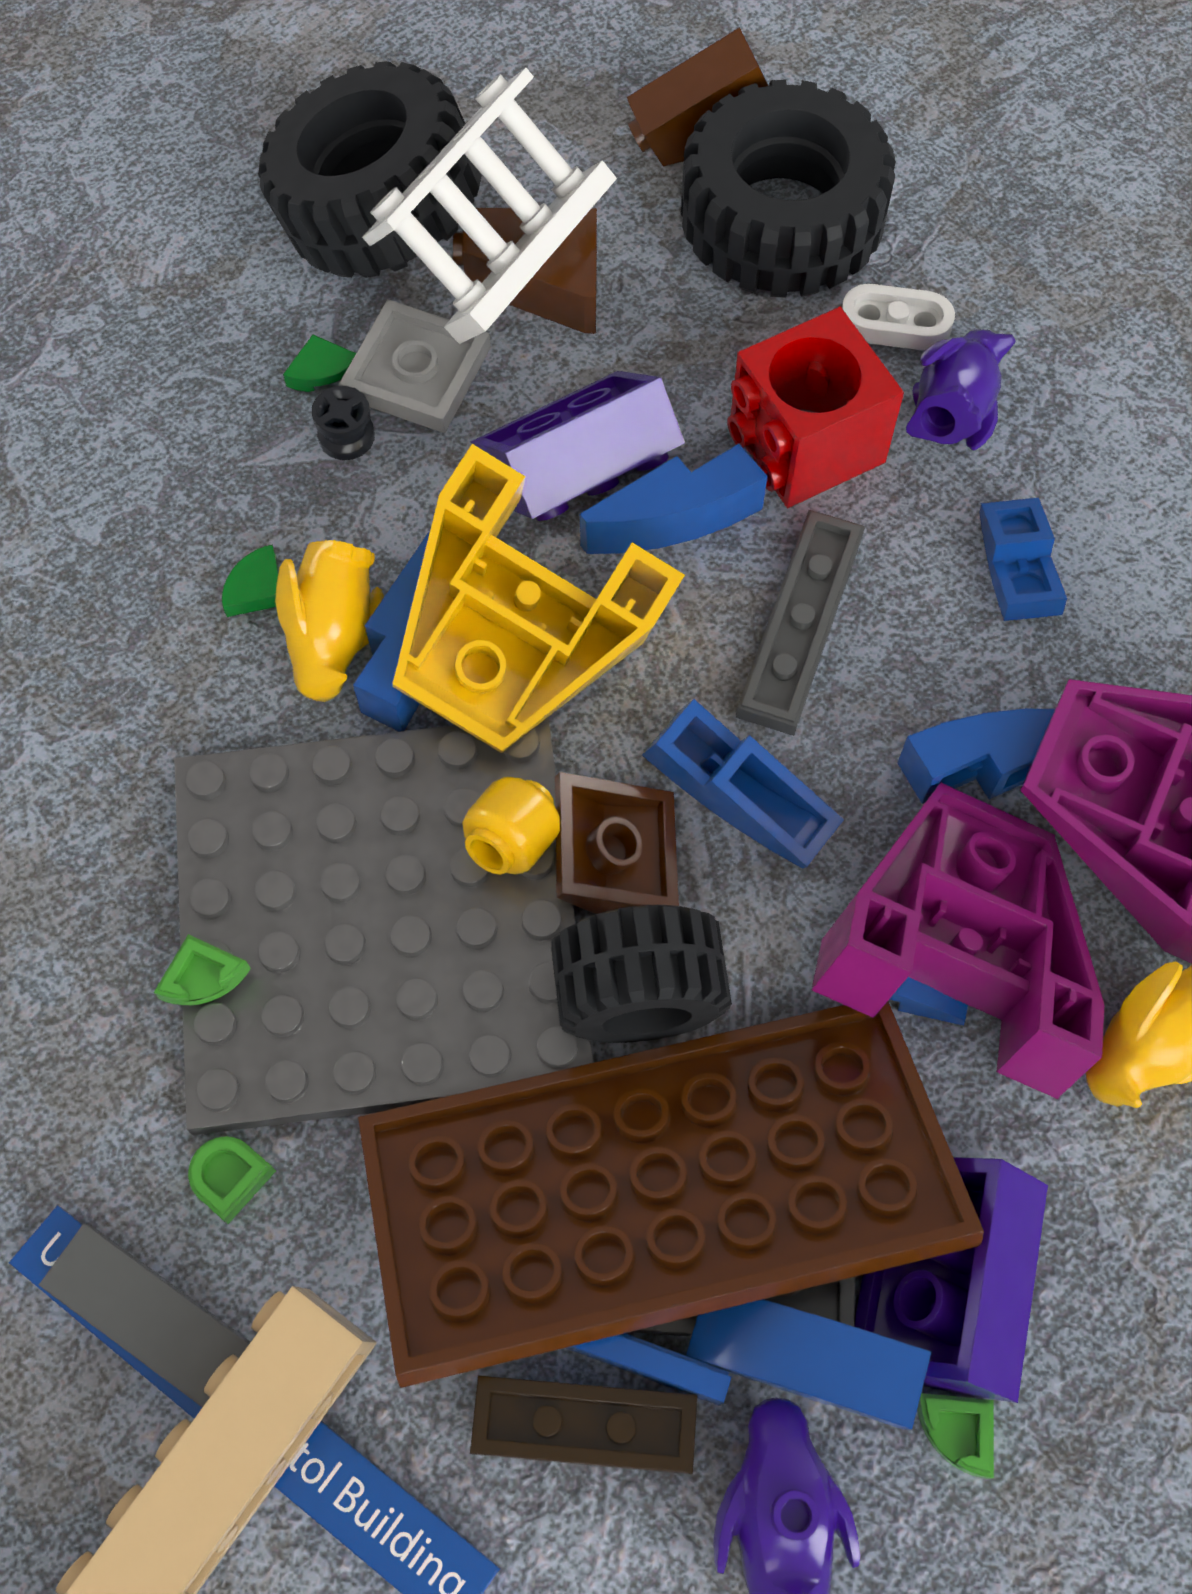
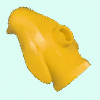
(325, 613)
(1147, 1039)

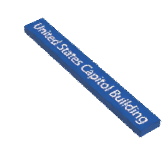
(325, 1478)

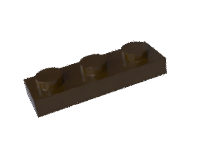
(584, 1425)

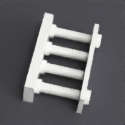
(543, 226)

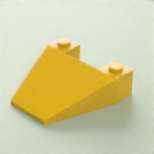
(499, 635)

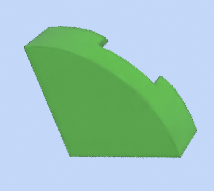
(200, 974)
(960, 1431)

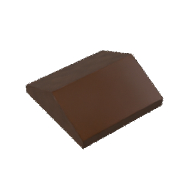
(614, 844)

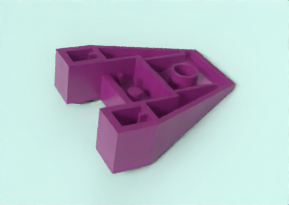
(1120, 794)
(984, 918)

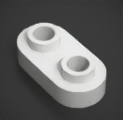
(899, 315)

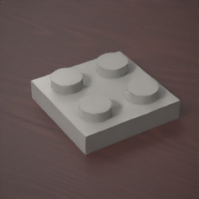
(415, 366)

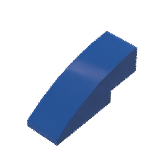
(675, 504)
(385, 635)
(982, 747)
(743, 785)
(814, 1359)

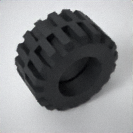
(640, 974)

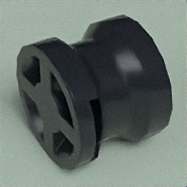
(345, 407)

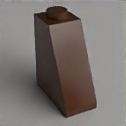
(678, 99)
(563, 285)

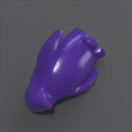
(959, 389)
(783, 1508)

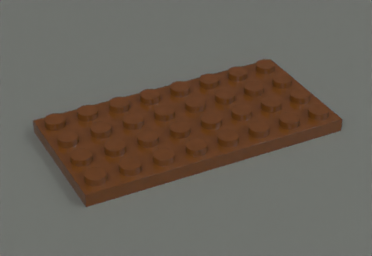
(656, 1189)

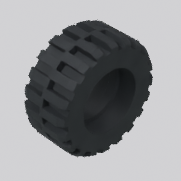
(792, 136)
(347, 151)

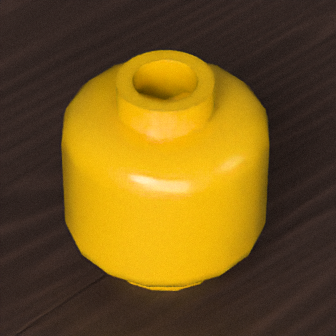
(511, 826)

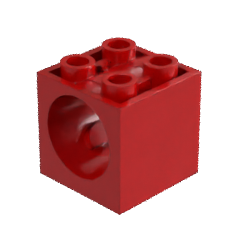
(823, 370)

